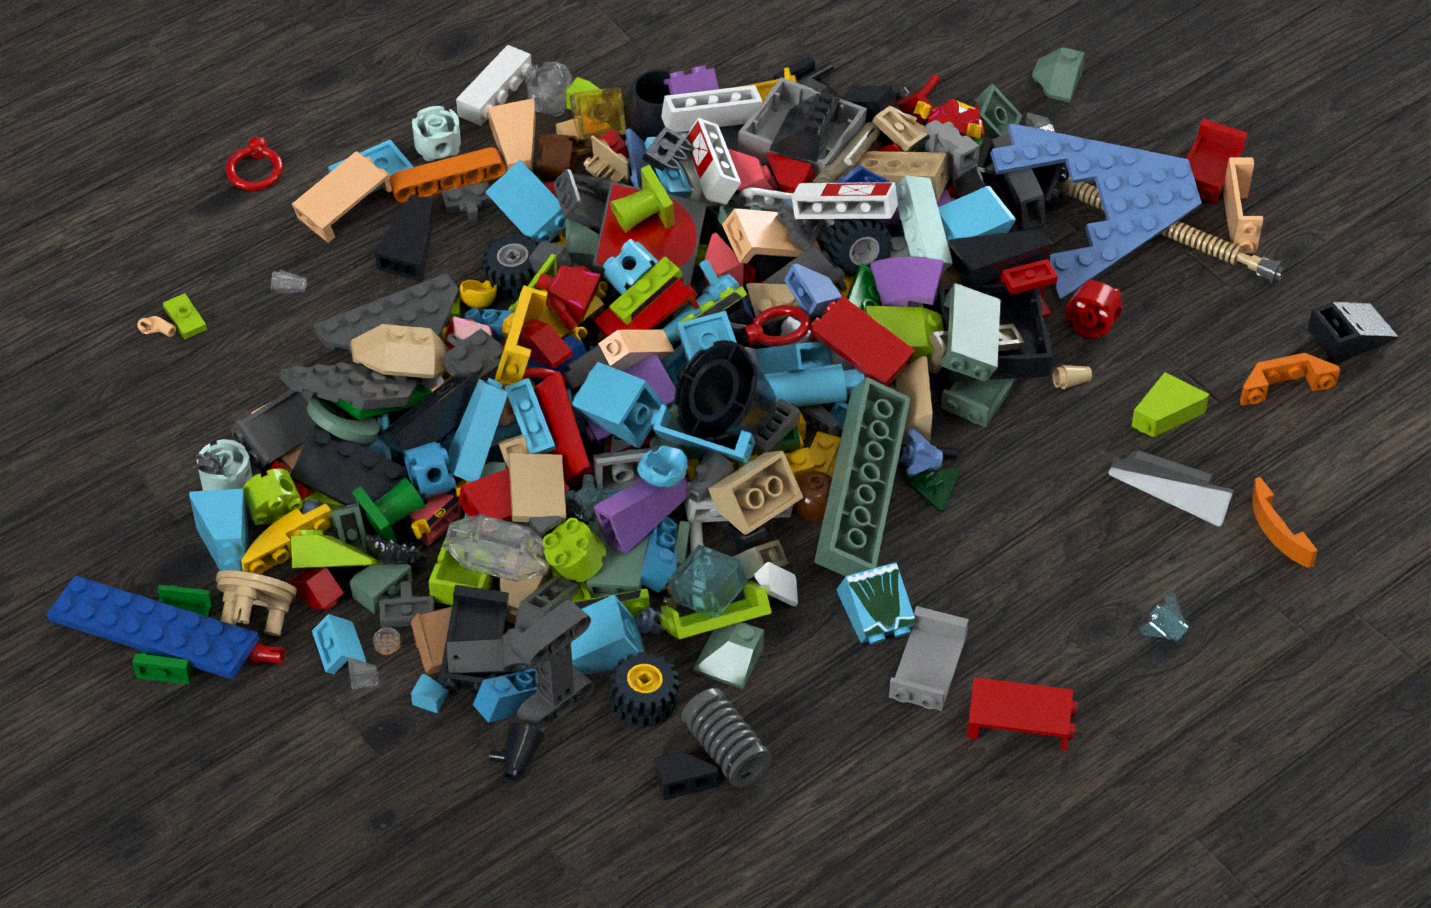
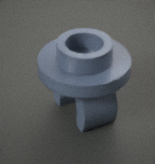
(648, 621)

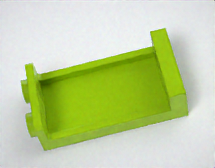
(753, 606)

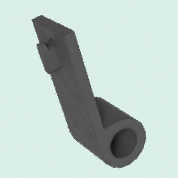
(485, 655)

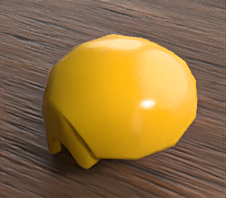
(477, 294)

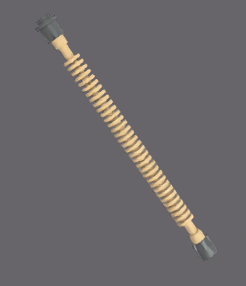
(1190, 236)

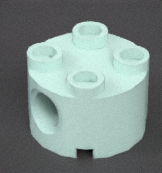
(436, 133)
(235, 470)

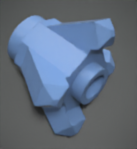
(920, 454)

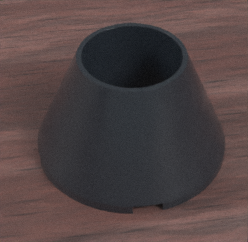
(645, 104)
(723, 394)

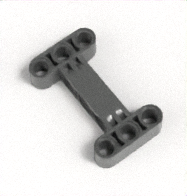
(549, 652)

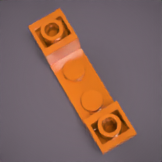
(1317, 372)

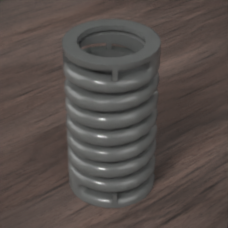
(726, 737)

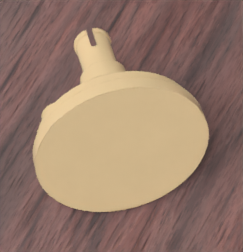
(249, 589)

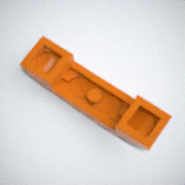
(1296, 546)

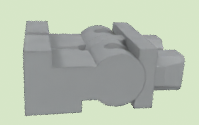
(961, 151)

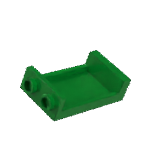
(173, 669)

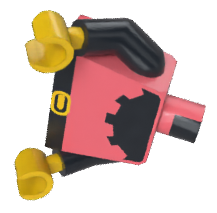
(436, 517)

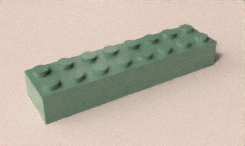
(862, 479)

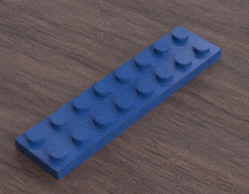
(153, 626)

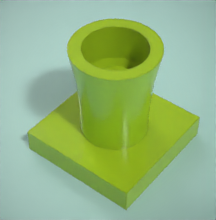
(644, 203)

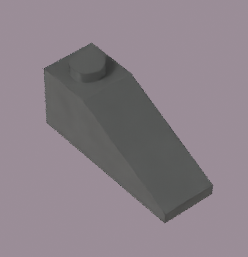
(544, 601)

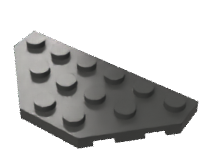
(417, 306)
(352, 384)

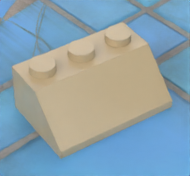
(915, 384)
(756, 491)

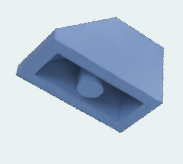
(811, 289)

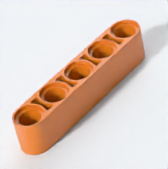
(448, 174)

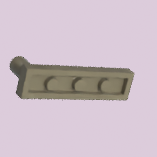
(1008, 340)

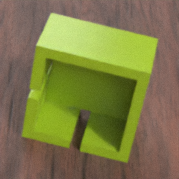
(451, 572)

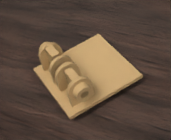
(607, 163)

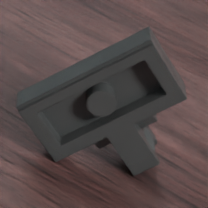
(467, 199)
(802, 230)
(403, 608)

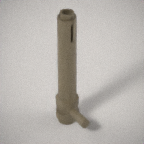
(849, 155)

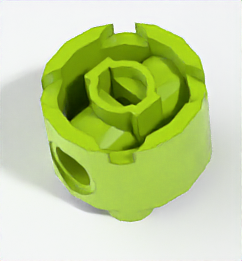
(271, 496)
(574, 550)

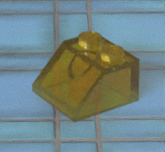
(598, 112)

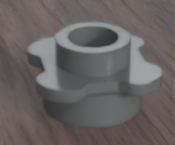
(208, 462)

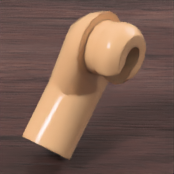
(156, 324)

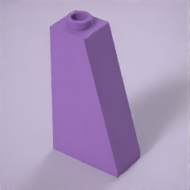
(637, 511)

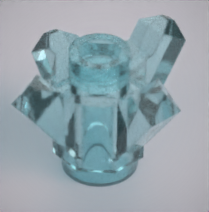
(585, 499)
(1166, 620)

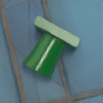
(390, 508)

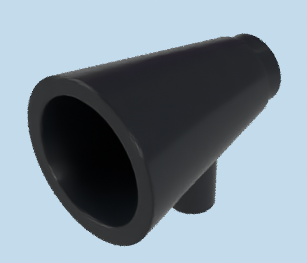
(520, 747)

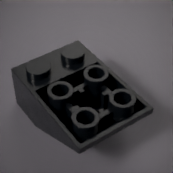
(1348, 329)

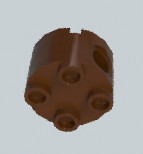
(556, 155)

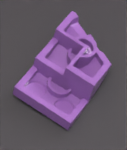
(907, 280)

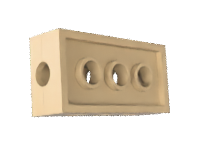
(897, 165)

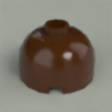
(815, 490)

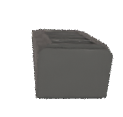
(785, 414)
(820, 419)

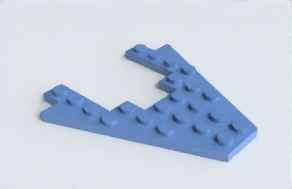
(1137, 190)

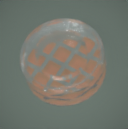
(387, 641)

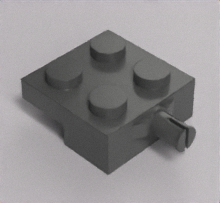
(474, 355)

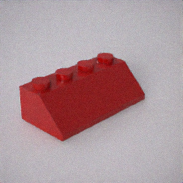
(563, 429)

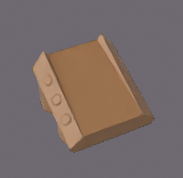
(430, 637)

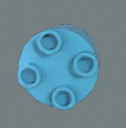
(633, 255)

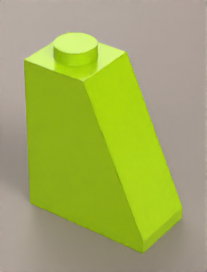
(1168, 406)

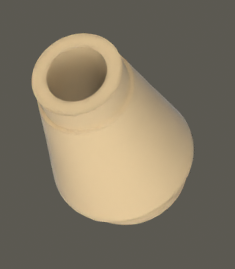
(1070, 375)

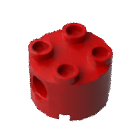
(1094, 309)

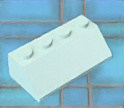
(922, 220)

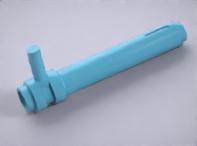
(717, 285)

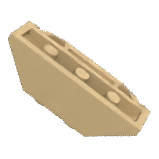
(400, 351)

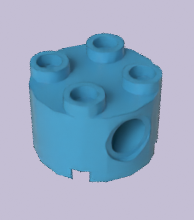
(420, 461)

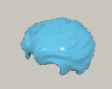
(663, 467)

